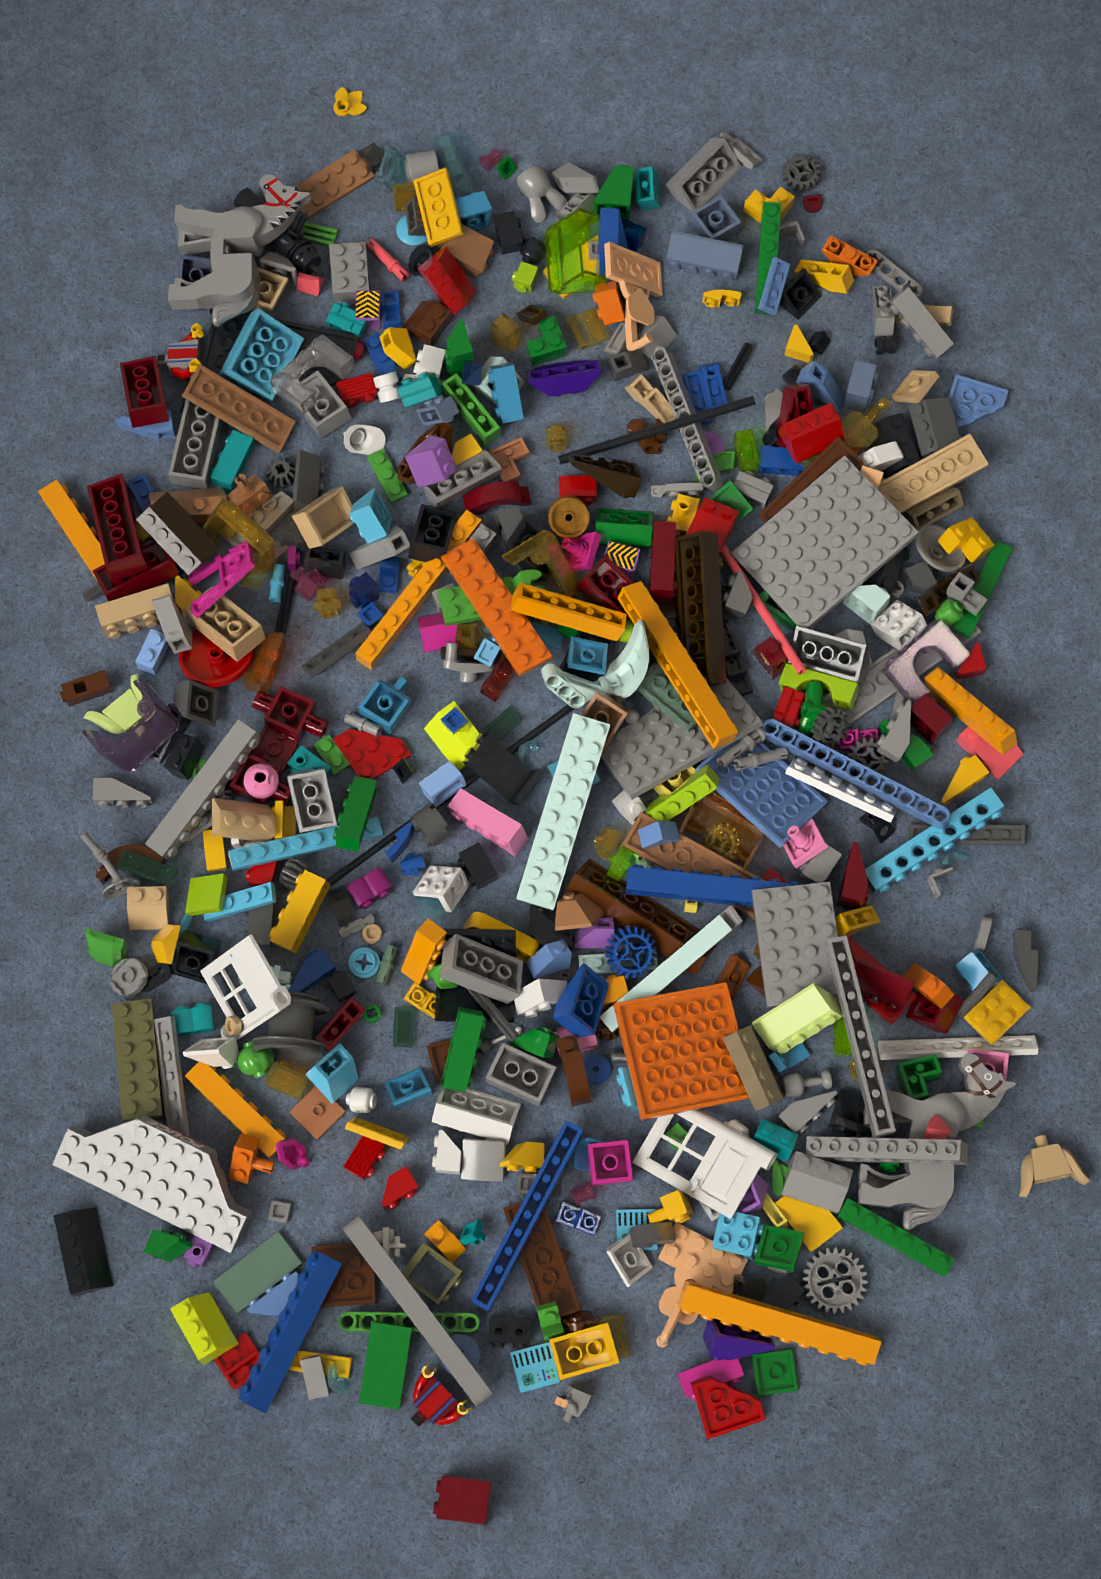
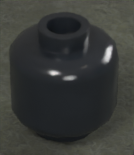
(532, 250)

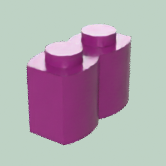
(369, 888)

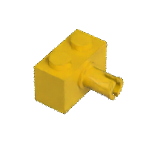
(683, 512)
(675, 1208)

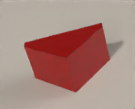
(973, 665)

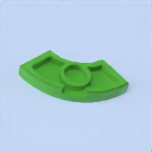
(724, 462)

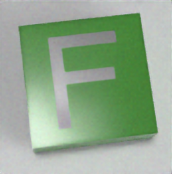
(678, 1134)

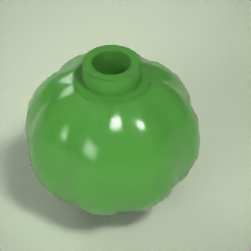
(254, 1063)

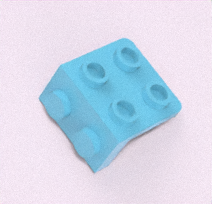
(738, 1234)

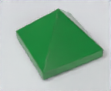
(506, 167)

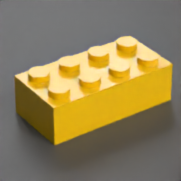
(299, 912)

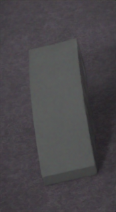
(1026, 958)

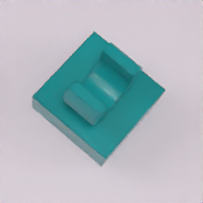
(472, 1233)

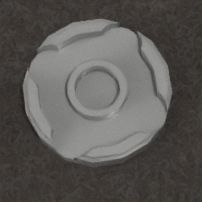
(129, 977)

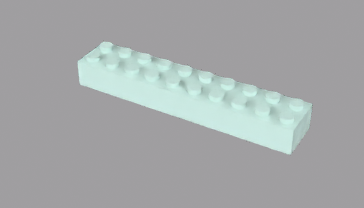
(563, 812)

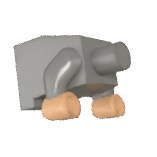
(573, 1404)

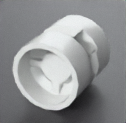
(387, 386)

